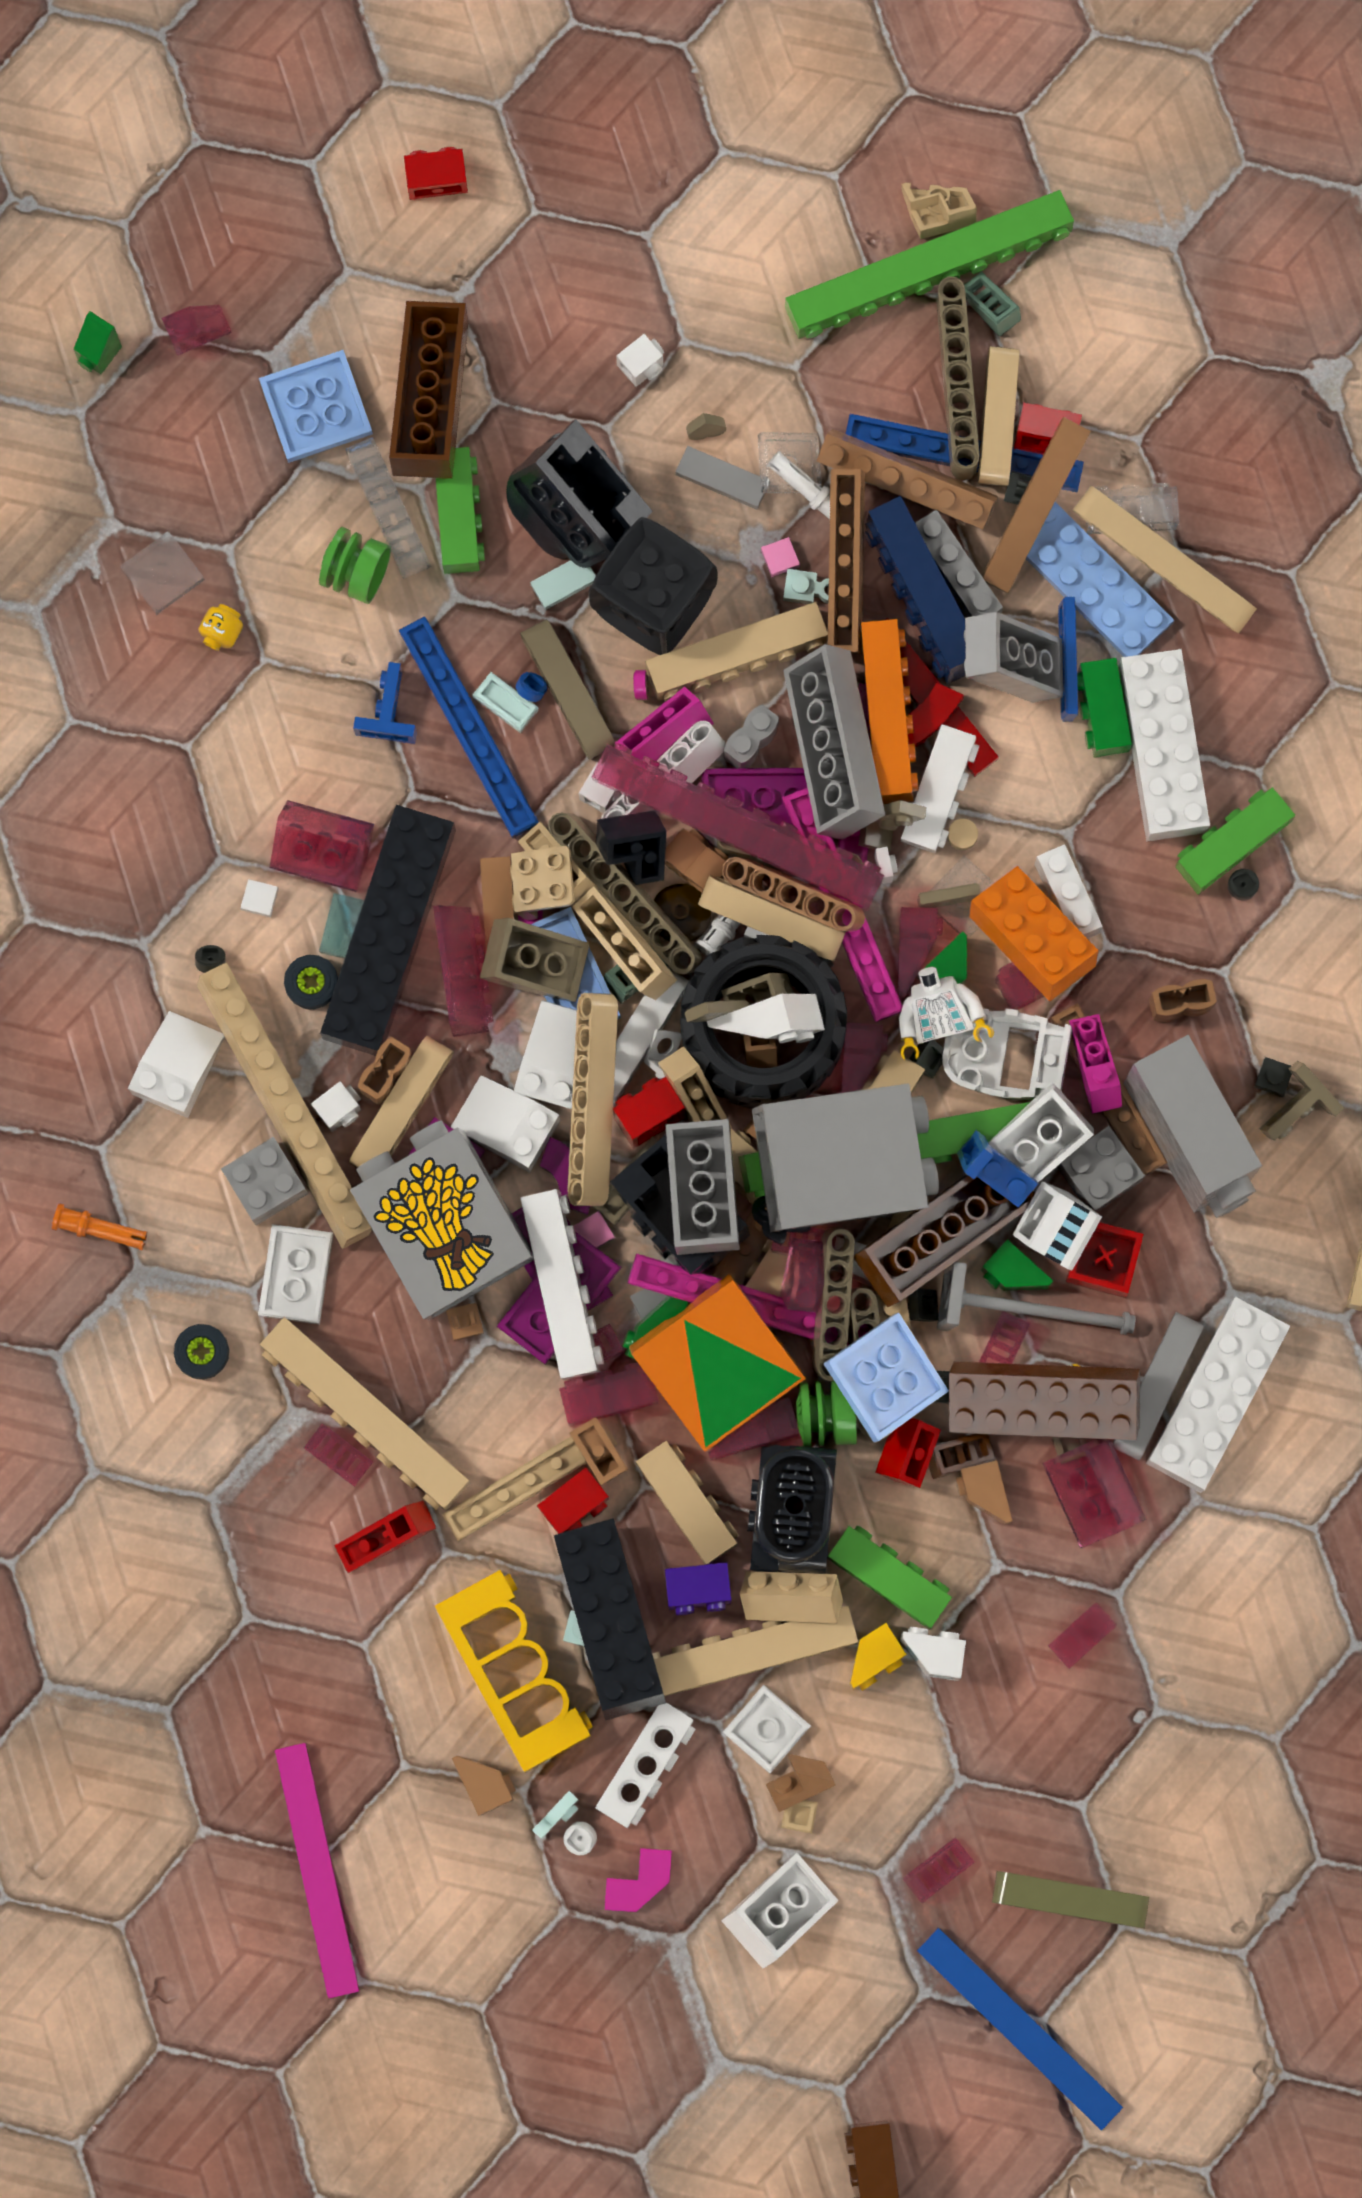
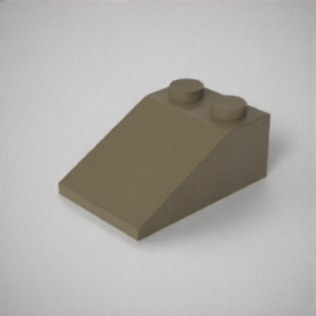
(534, 959)

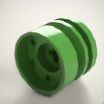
(347, 562)
(825, 1414)

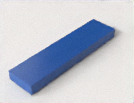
(1067, 632)

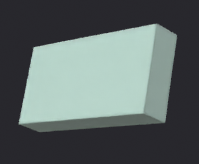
(562, 583)
(505, 702)

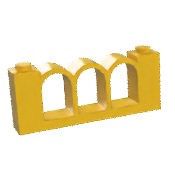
(474, 1603)

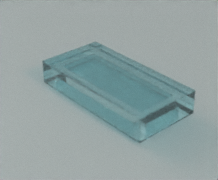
(340, 925)

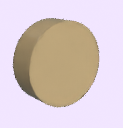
(962, 834)

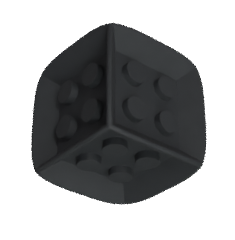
(653, 586)

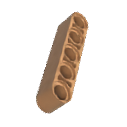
(780, 888)

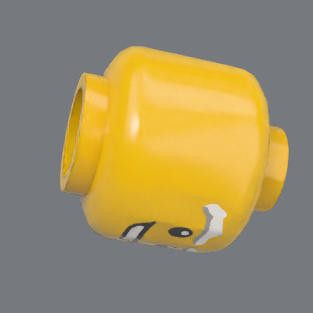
(220, 627)

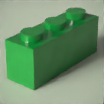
(1103, 708)

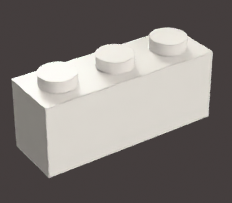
(1067, 890)

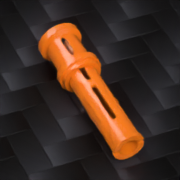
(84, 1224)

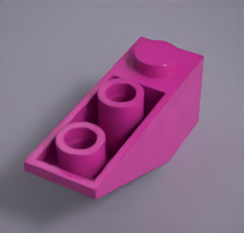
(1096, 1064)

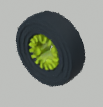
(310, 966)
(190, 1340)

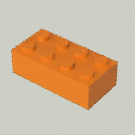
(1033, 933)

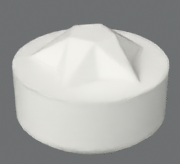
(580, 1838)

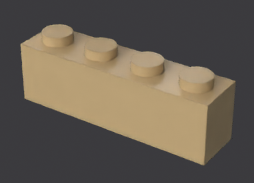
(624, 944)
(686, 1502)

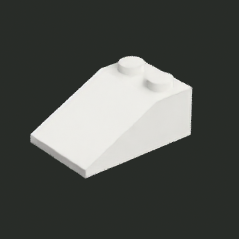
(778, 1017)
(549, 1056)
(176, 1064)
(506, 1123)
(1043, 1133)
(780, 1911)

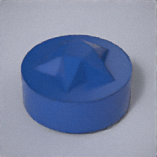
(531, 686)

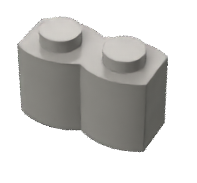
(758, 731)

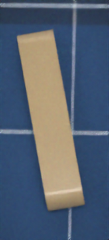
(998, 416)
(769, 917)
(403, 1101)

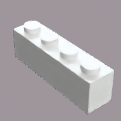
(939, 787)

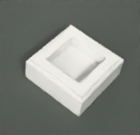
(259, 898)

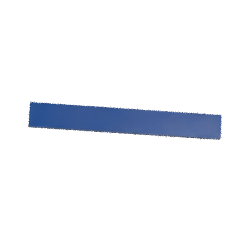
(933, 446)
(468, 727)
(1019, 2029)

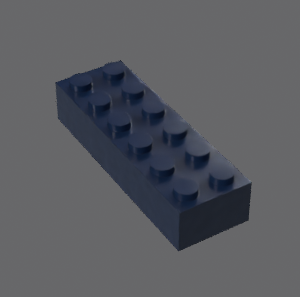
(920, 586)

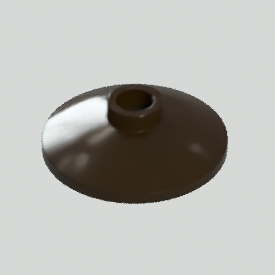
(695, 920)

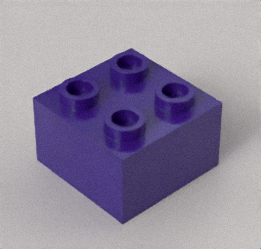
(698, 1587)

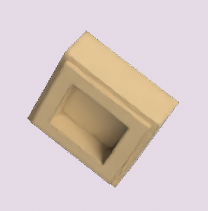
(800, 1816)

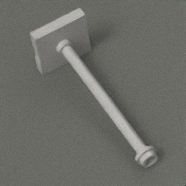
(955, 1297)

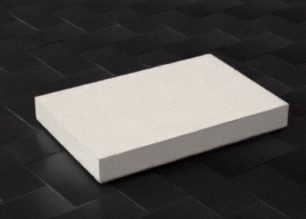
(295, 1274)

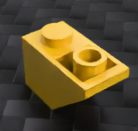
(874, 1654)

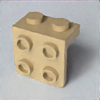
(541, 880)

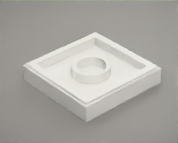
(766, 1729)

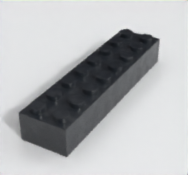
(388, 930)

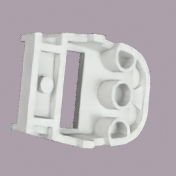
(981, 1064)

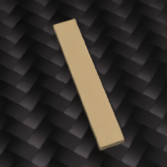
(517, 1487)

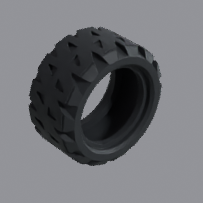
(750, 959)

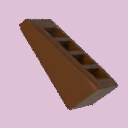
(936, 1466)

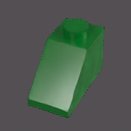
(96, 344)
(952, 960)
(1013, 1271)

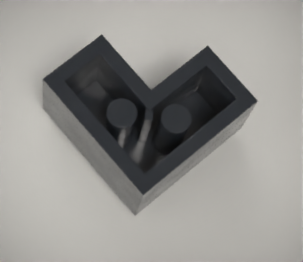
(635, 841)

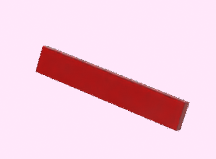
(921, 684)

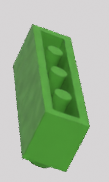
(457, 516)
(1234, 840)
(889, 1577)

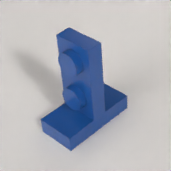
(385, 710)
(995, 1169)

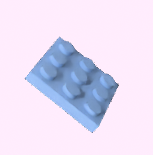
(315, 406)
(886, 1377)

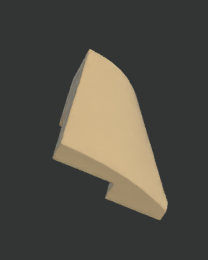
(939, 209)

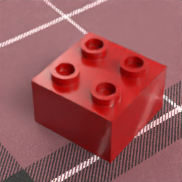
(648, 1111)
(1108, 1260)

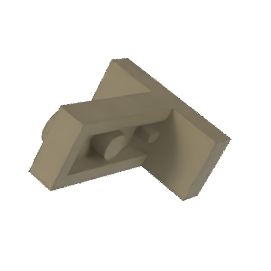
(897, 813)
(1301, 1104)

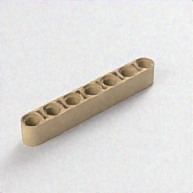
(1164, 559)
(592, 1099)

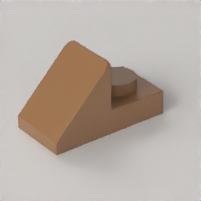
(598, 1451)
(806, 1780)

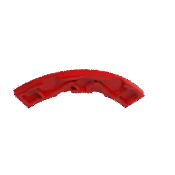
(932, 713)

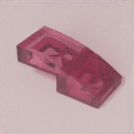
(1082, 1635)

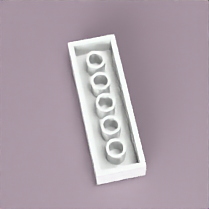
(1164, 745)
(1218, 1394)

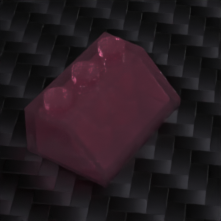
(321, 845)
(1094, 1492)

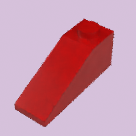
(385, 1536)

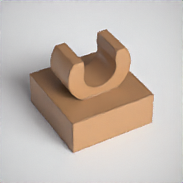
(465, 1321)

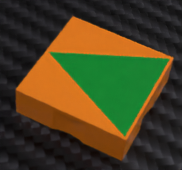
(717, 1363)

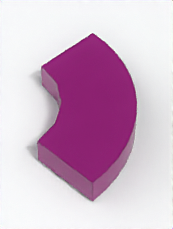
(557, 1163)

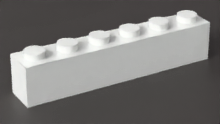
(561, 1284)

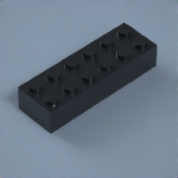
(609, 1619)

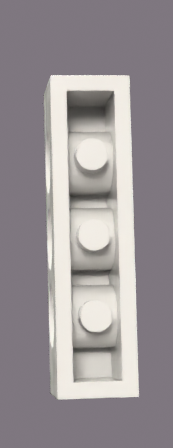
(663, 1718)

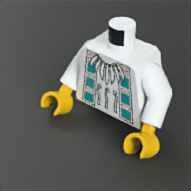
(939, 1010)

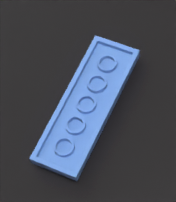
(1099, 584)

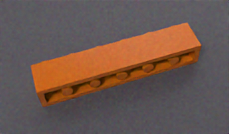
(887, 709)

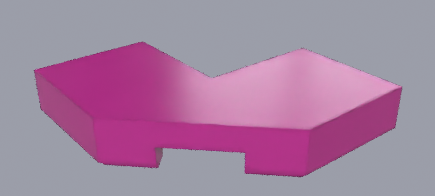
(652, 1877)

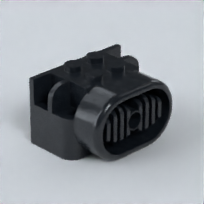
(573, 498)
(647, 1193)
(786, 1539)

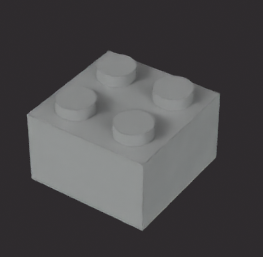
(1100, 1170)
(264, 1181)

